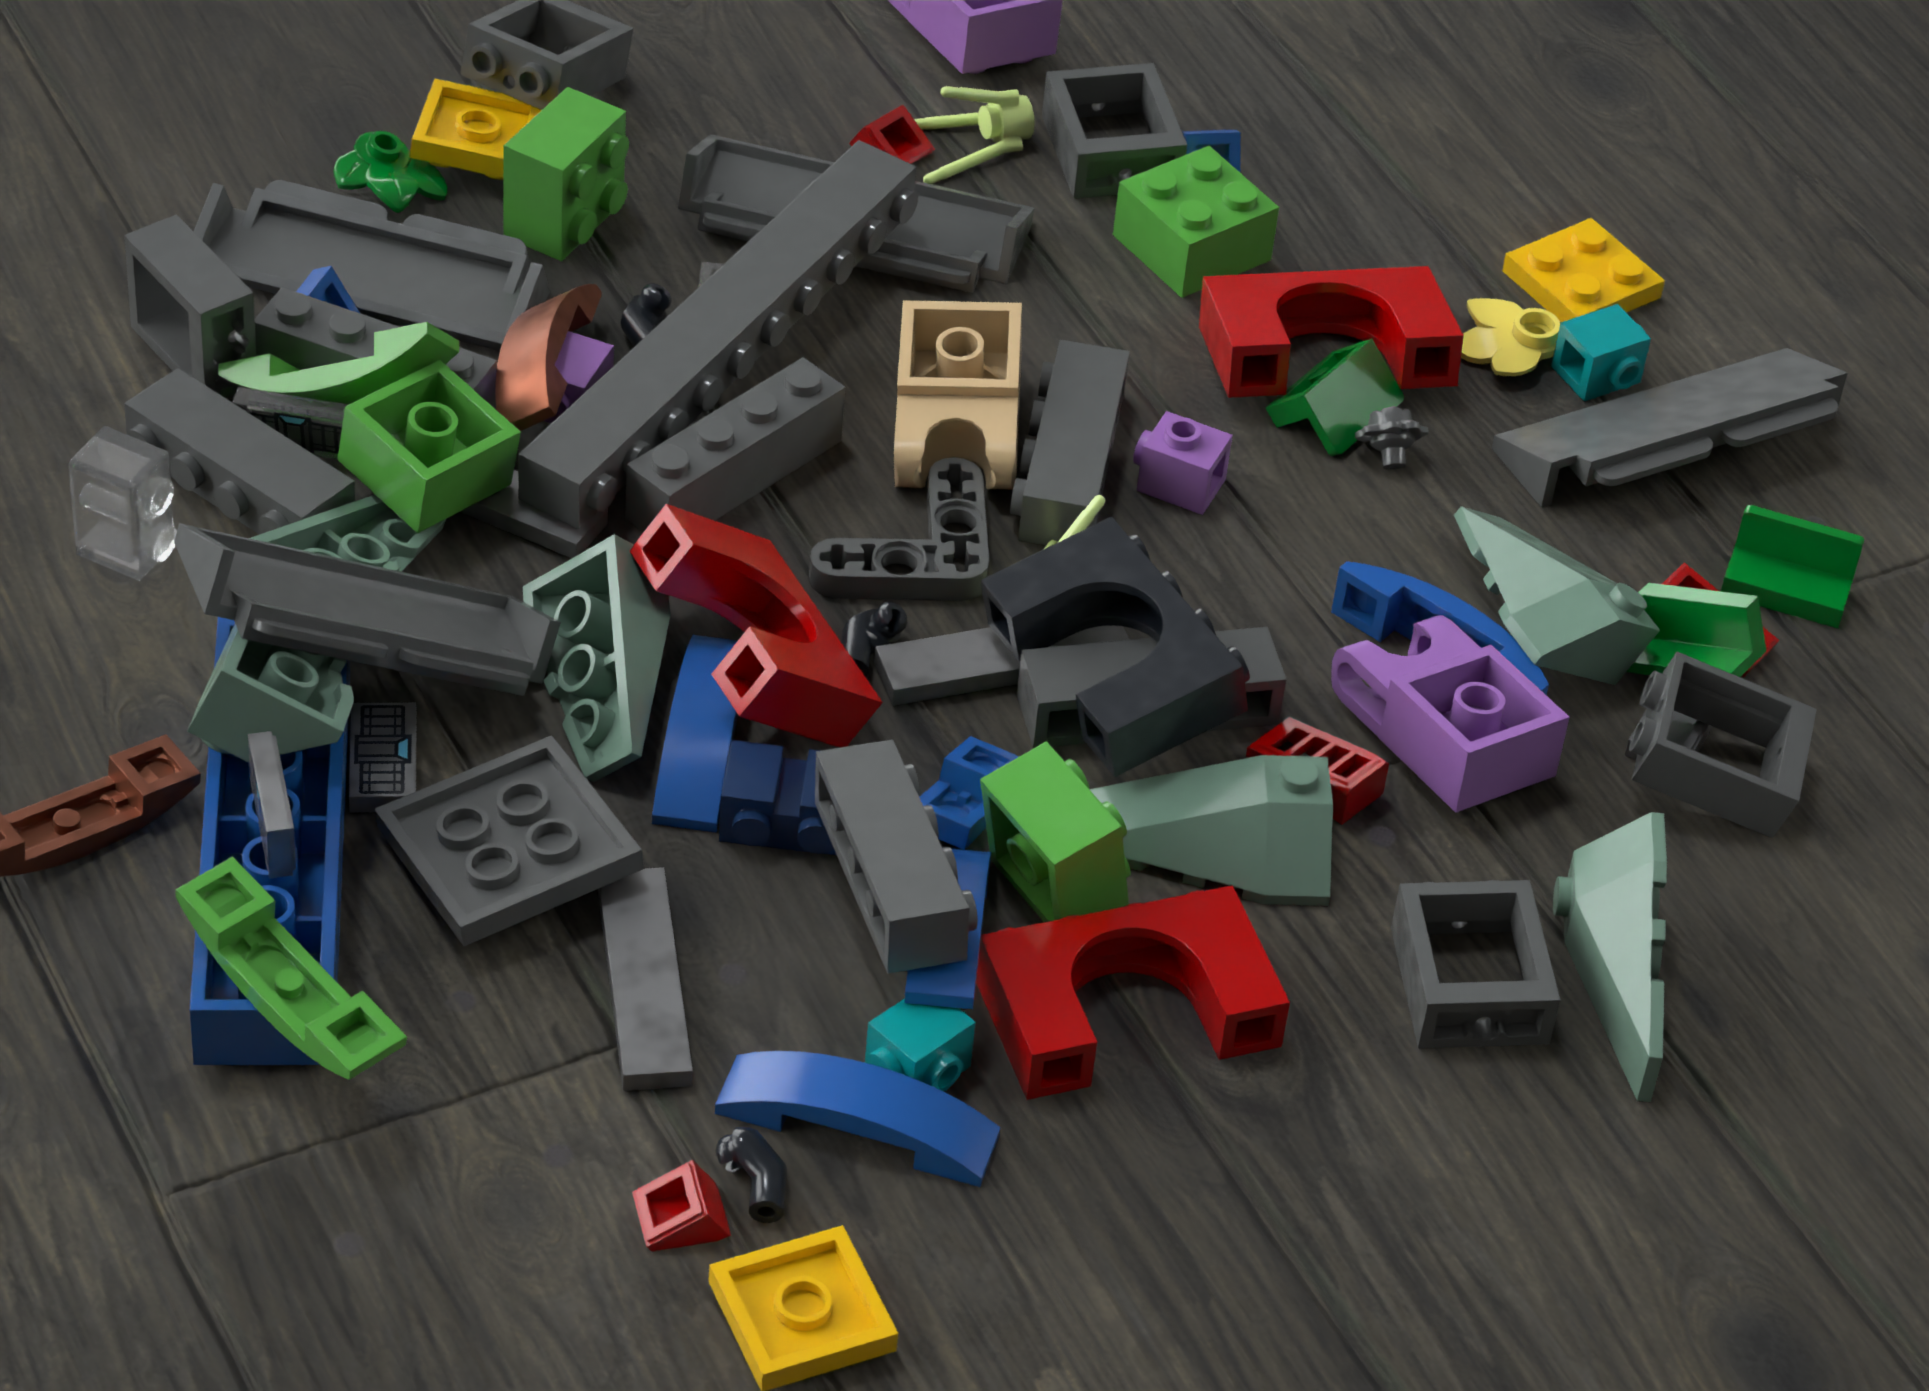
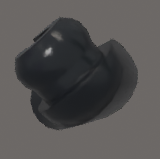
(645, 312)
(872, 629)
(768, 1172)

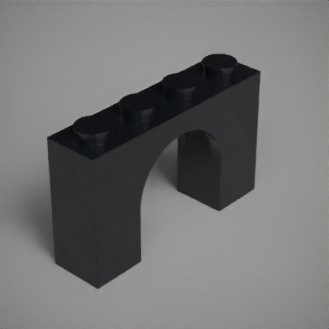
(1110, 581)

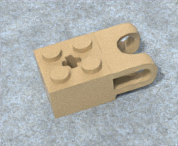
(958, 389)

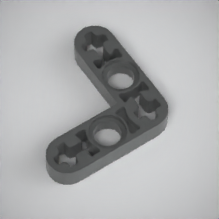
(930, 559)

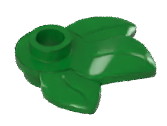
(385, 167)

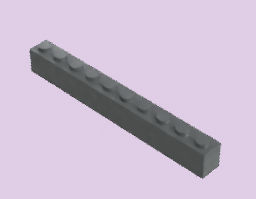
(716, 334)

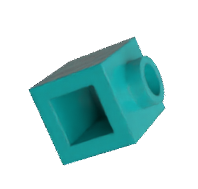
(1600, 352)
(922, 1042)

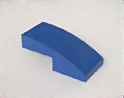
(958, 791)

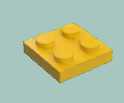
(468, 127)
(1582, 272)
(802, 1308)

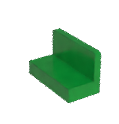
(1339, 395)
(1793, 565)
(1704, 625)

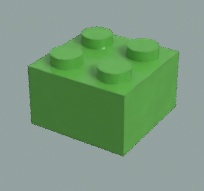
(564, 173)
(1195, 220)
(428, 446)
(1055, 836)

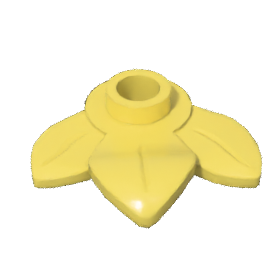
(1509, 336)

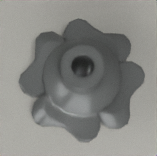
(1391, 433)

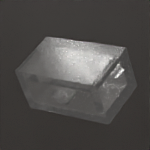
(122, 503)

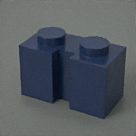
(771, 800)

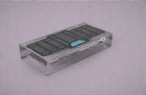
(306, 421)

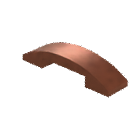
(526, 373)
(85, 819)

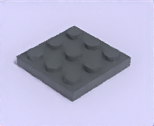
(508, 840)

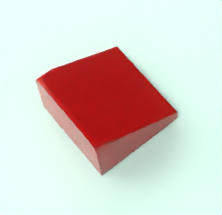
(896, 135)
(681, 1209)

